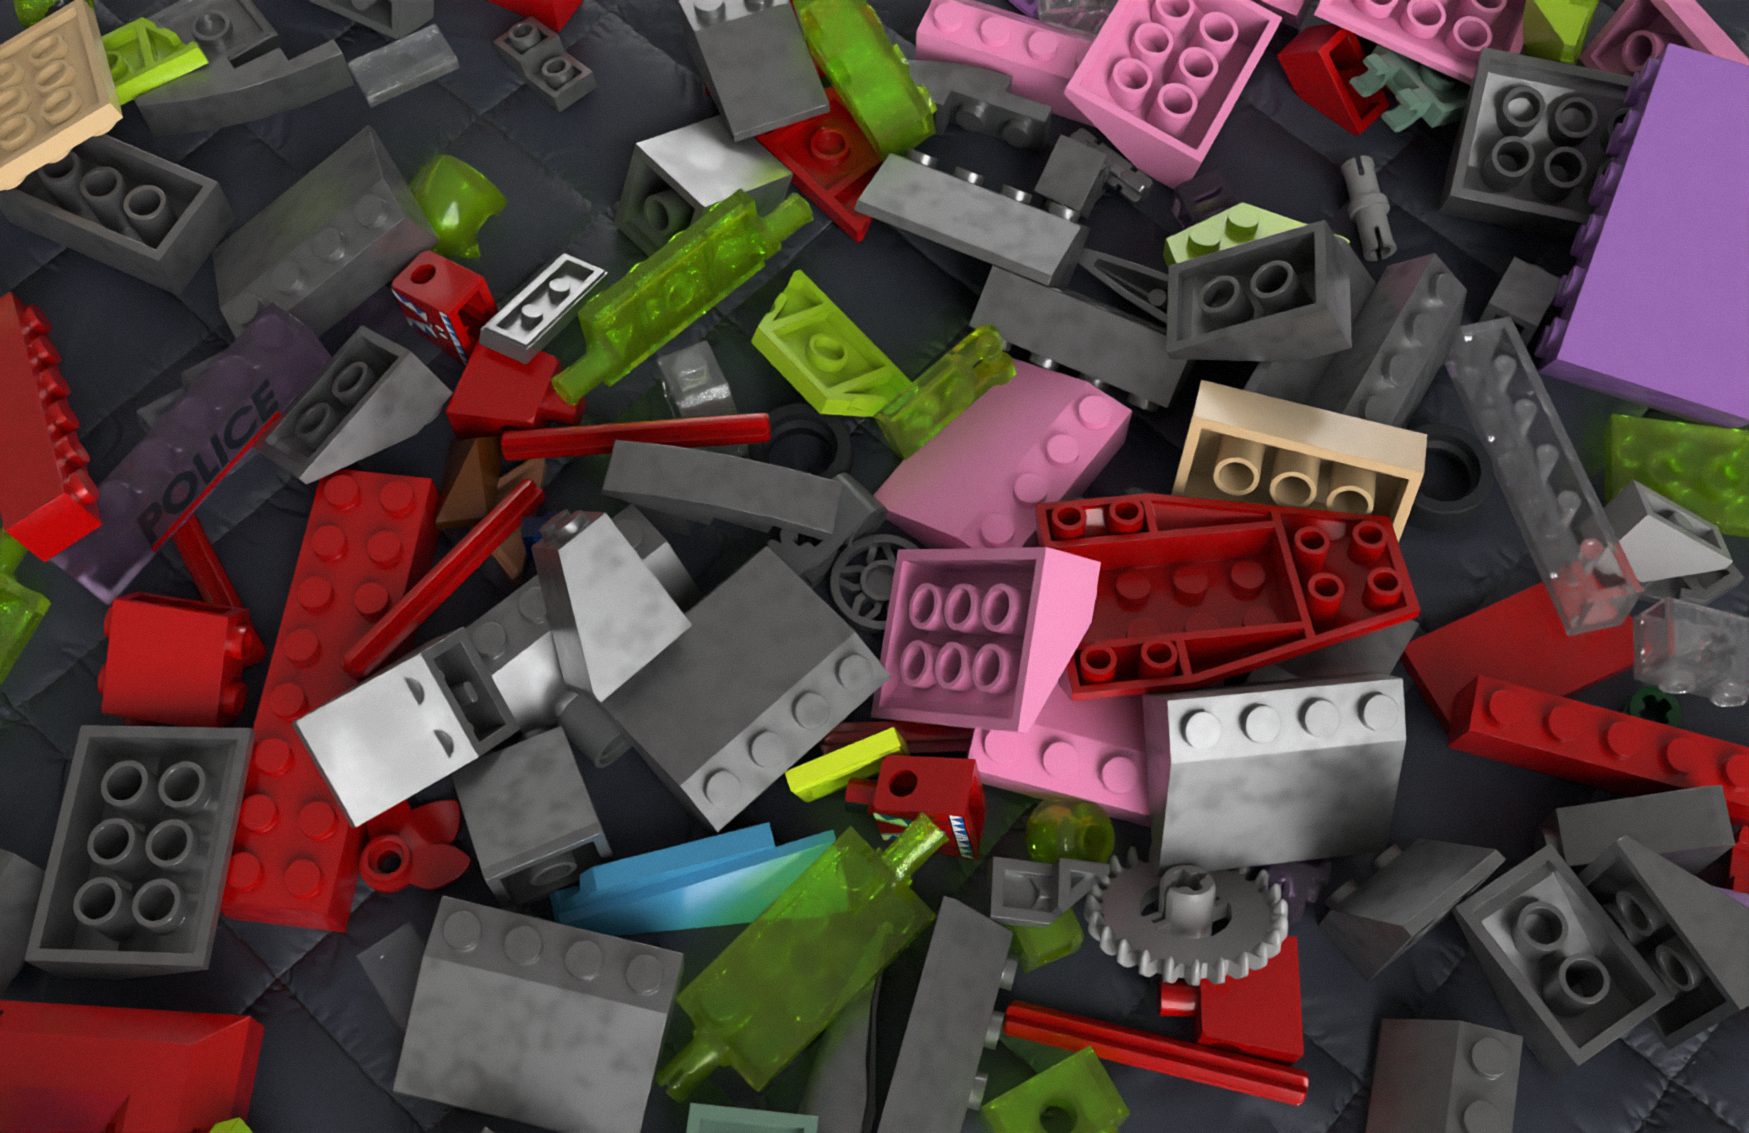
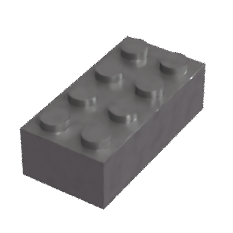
(124, 210)

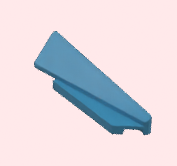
(688, 885)

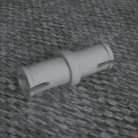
(1368, 208)

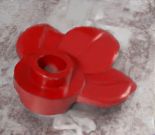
(423, 843)

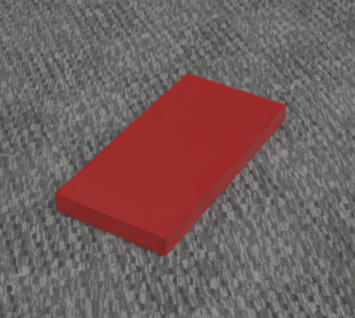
(1518, 644)

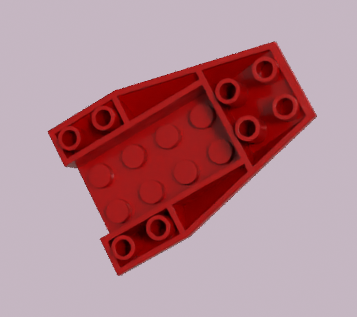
(1220, 587)

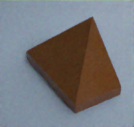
(469, 482)

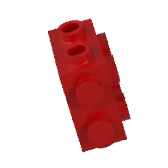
(174, 661)

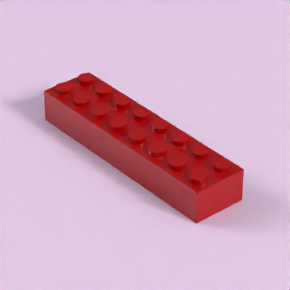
(358, 558)

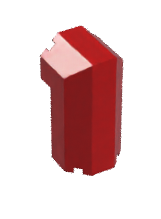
(123, 1069)

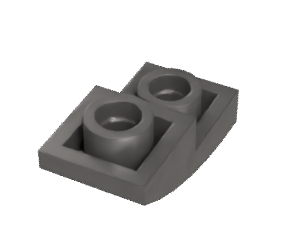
(544, 65)

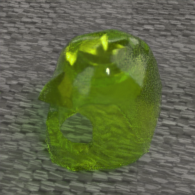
(455, 203)

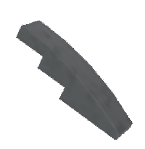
(258, 89)
(722, 487)

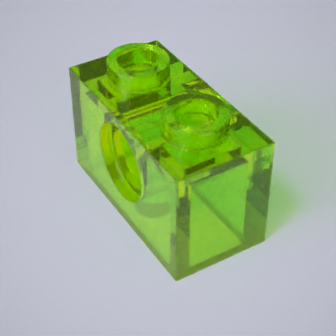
(1073, 1084)

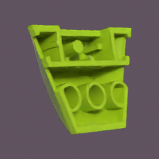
(1557, 28)

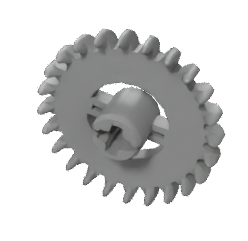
(1179, 935)

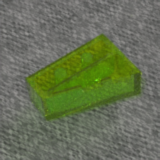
(867, 73)

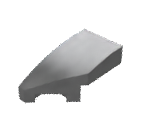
(1035, 891)

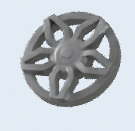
(874, 583)

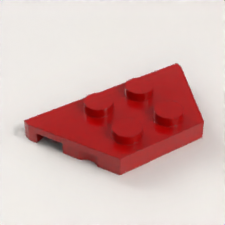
(828, 162)

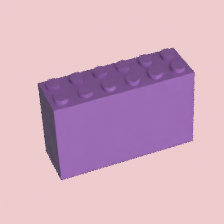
(1665, 257)

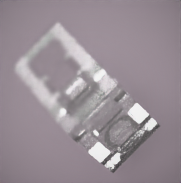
(1693, 651)

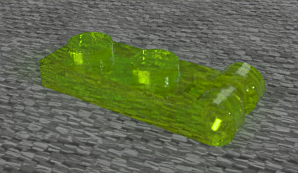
(945, 391)

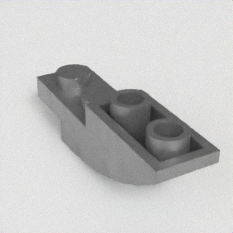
(982, 103)

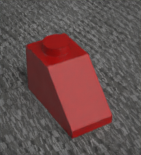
(1320, 68)

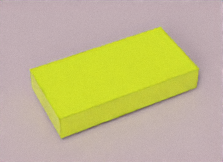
(835, 769)

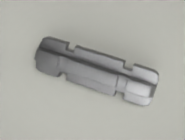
(1133, 185)

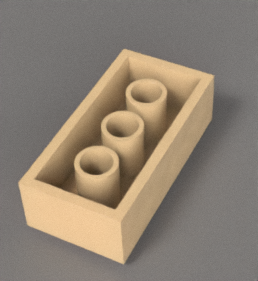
(1297, 456)

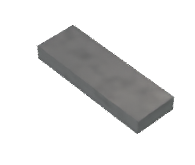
(543, 308)

